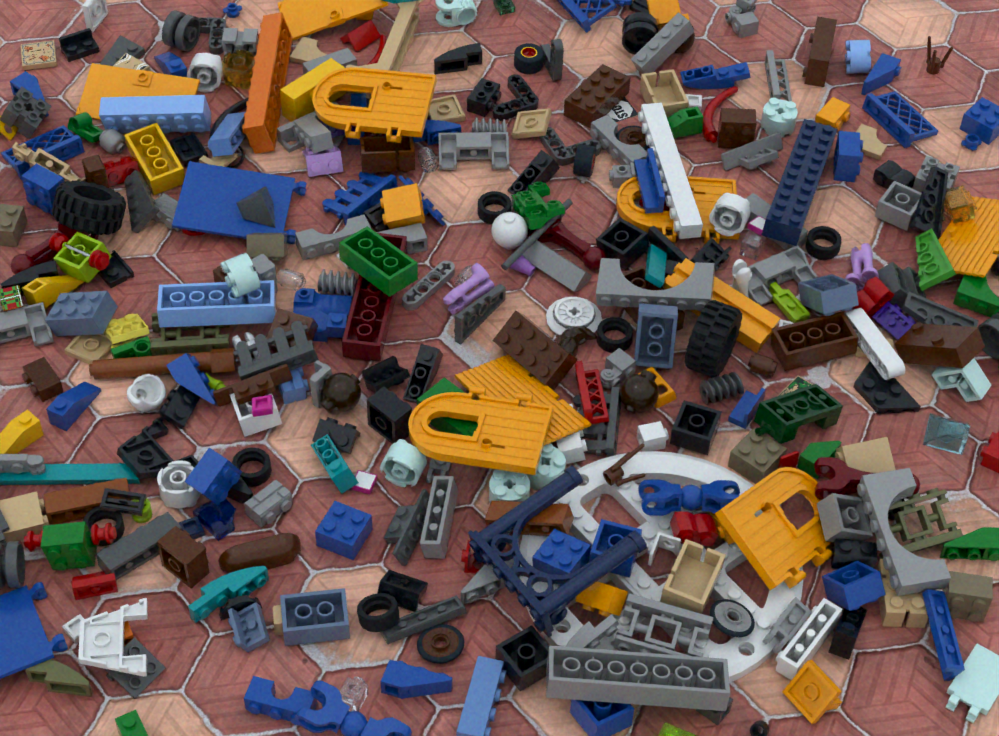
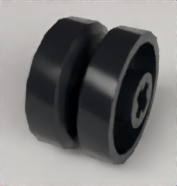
(638, 31)

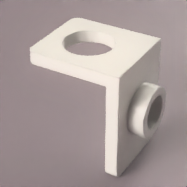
(659, 542)

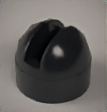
(754, 730)

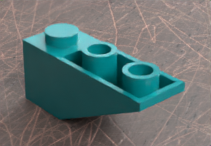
(334, 464)

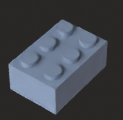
(828, 294)
(81, 313)
(655, 335)
(314, 617)

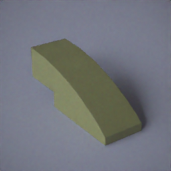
(59, 678)

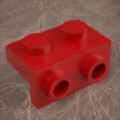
(118, 171)

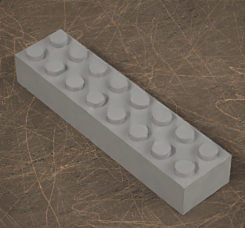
(637, 678)

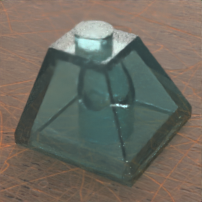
(946, 433)

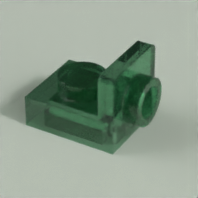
(504, 6)

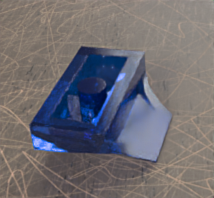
(216, 518)

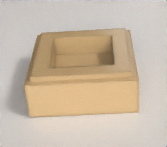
(277, 618)

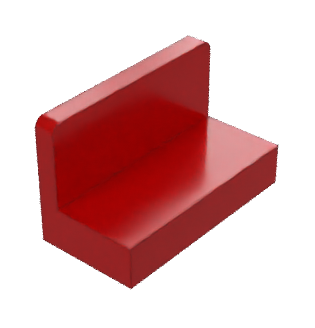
(361, 36)
(93, 585)

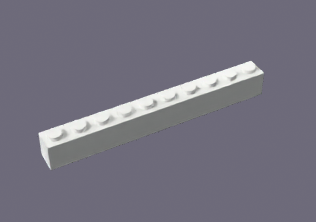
(671, 170)

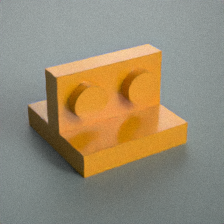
(812, 692)

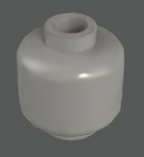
(112, 141)

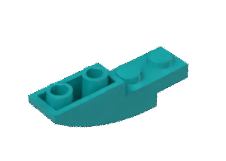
(227, 587)

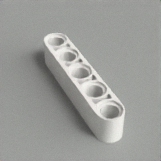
(875, 345)

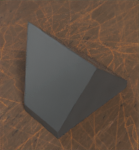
(258, 207)

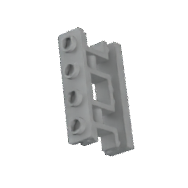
(663, 616)

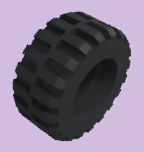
(88, 207)
(713, 338)

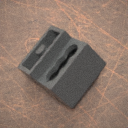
(900, 282)

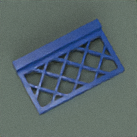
(580, 15)
(895, 124)
(68, 147)

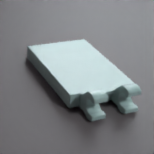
(976, 684)

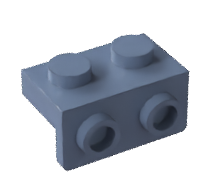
(248, 627)

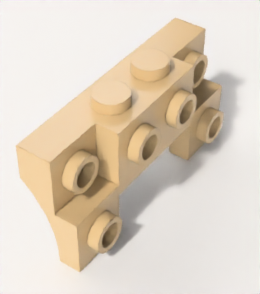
(45, 160)

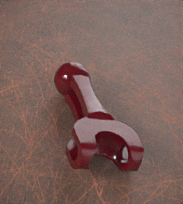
(560, 235)
(42, 252)
(841, 478)

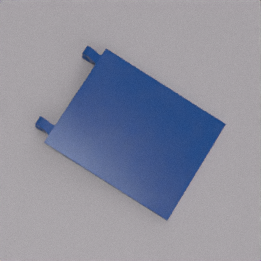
(211, 196)
(21, 631)

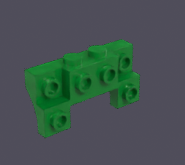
(533, 208)

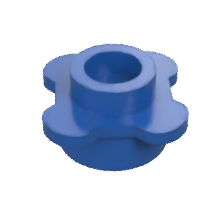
(232, 10)
(971, 141)

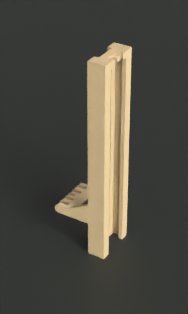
(398, 40)

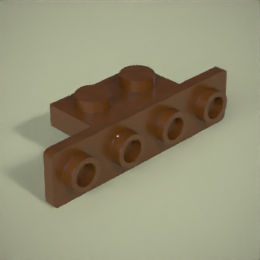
(254, 386)

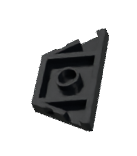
(883, 394)

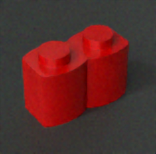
(873, 296)
(696, 528)

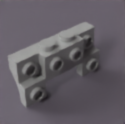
(473, 147)
(778, 269)
(24, 323)

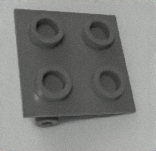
(133, 683)

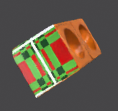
(11, 298)

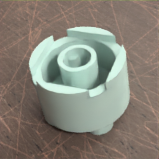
(779, 117)
(240, 275)
(403, 464)
(550, 466)
(508, 486)

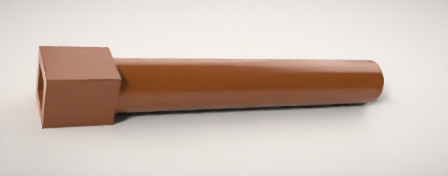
(215, 361)

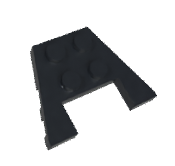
(145, 455)

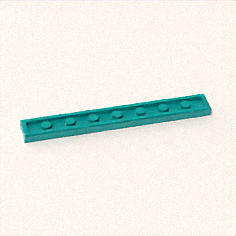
(72, 474)

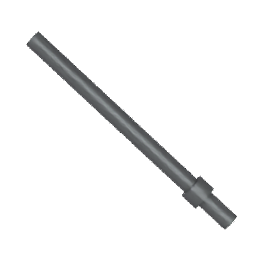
(533, 238)

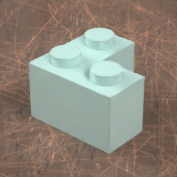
(969, 380)

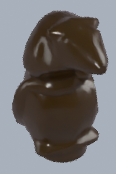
(575, 336)

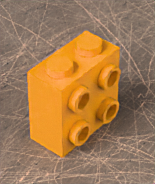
(402, 206)

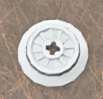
(572, 312)

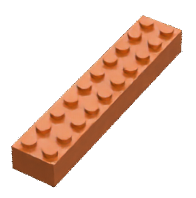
(268, 78)

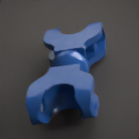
(671, 497)
(336, 716)

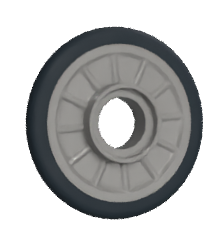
(740, 628)

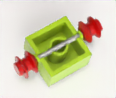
(79, 256)

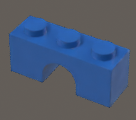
(261, 700)

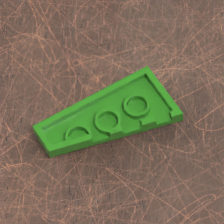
(932, 261)

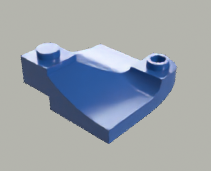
(327, 310)

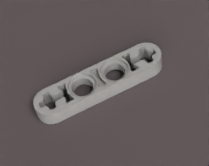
(418, 297)

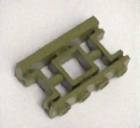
(187, 344)
(919, 539)

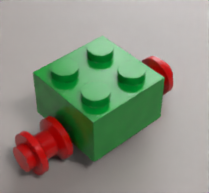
(70, 543)

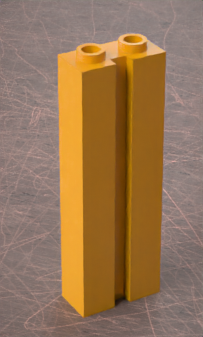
(756, 320)

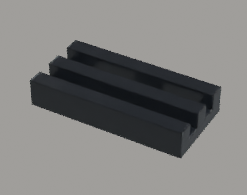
(123, 509)

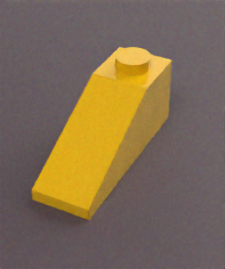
(20, 433)

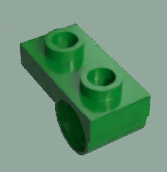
(82, 126)
(136, 348)

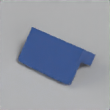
(746, 408)

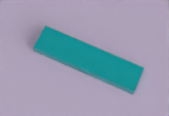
(655, 266)

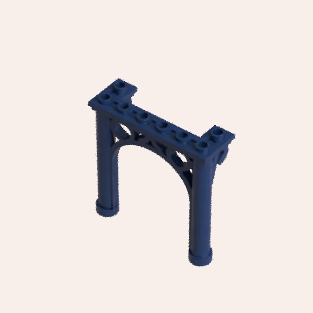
(548, 606)

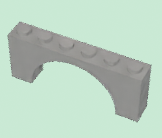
(691, 294)
(907, 571)

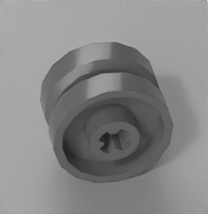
(181, 30)
(12, 564)

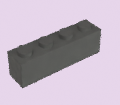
(136, 547)

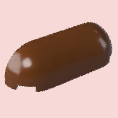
(267, 552)

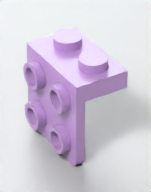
(323, 162)

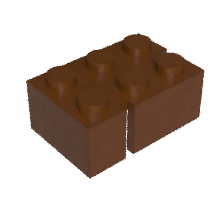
(385, 156)

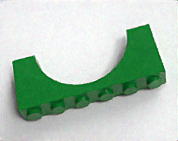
(976, 296)

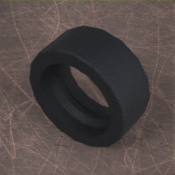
(493, 198)
(826, 233)
(618, 324)
(253, 454)
(97, 514)
(376, 602)

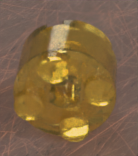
(238, 68)

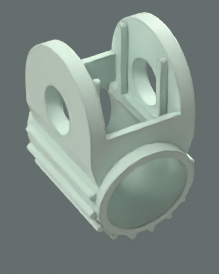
(462, 12)

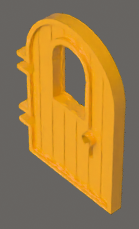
(397, 102)
(705, 192)
(505, 437)
(770, 538)

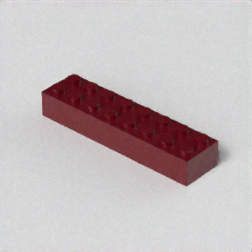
(370, 315)

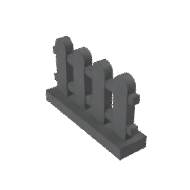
(294, 356)
(603, 431)

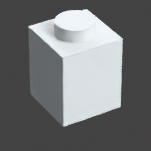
(652, 436)

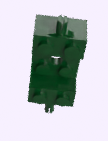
(785, 413)

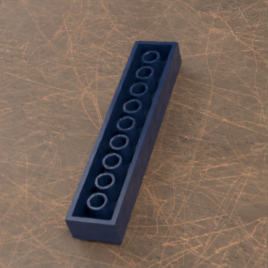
(799, 182)

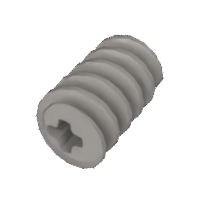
(489, 126)
(337, 283)

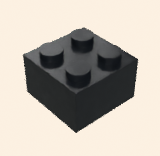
(623, 242)
(388, 415)
(695, 427)
(524, 657)

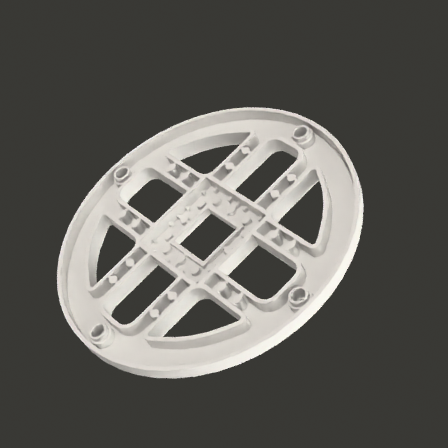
(676, 470)

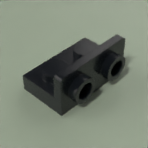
(78, 45)
(403, 588)

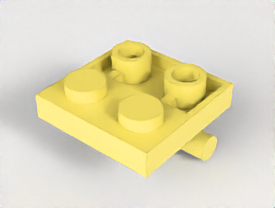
(126, 329)

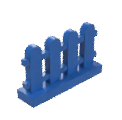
(368, 195)

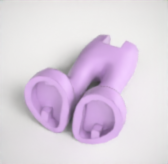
(860, 258)
(458, 295)

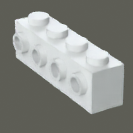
(808, 638)

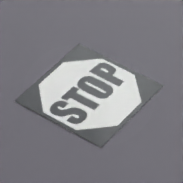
(622, 111)

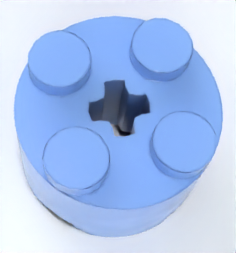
(858, 56)

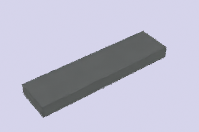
(424, 619)

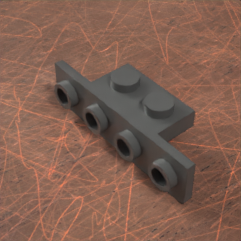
(407, 528)

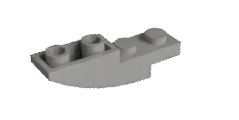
(589, 636)

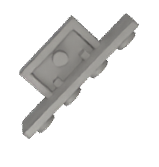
(754, 153)

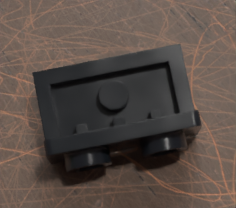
(711, 253)
(384, 374)
(179, 406)
(341, 436)

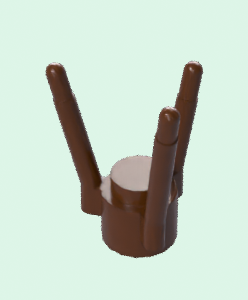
(934, 63)
(614, 474)

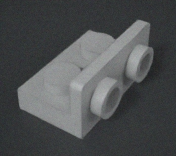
(321, 374)

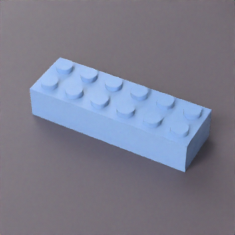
(171, 113)
(214, 305)

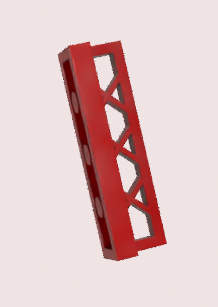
(587, 397)

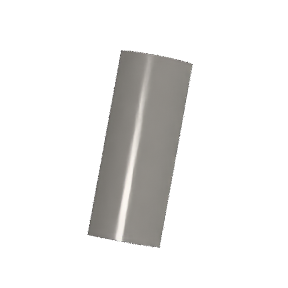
(557, 266)

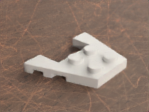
(103, 640)

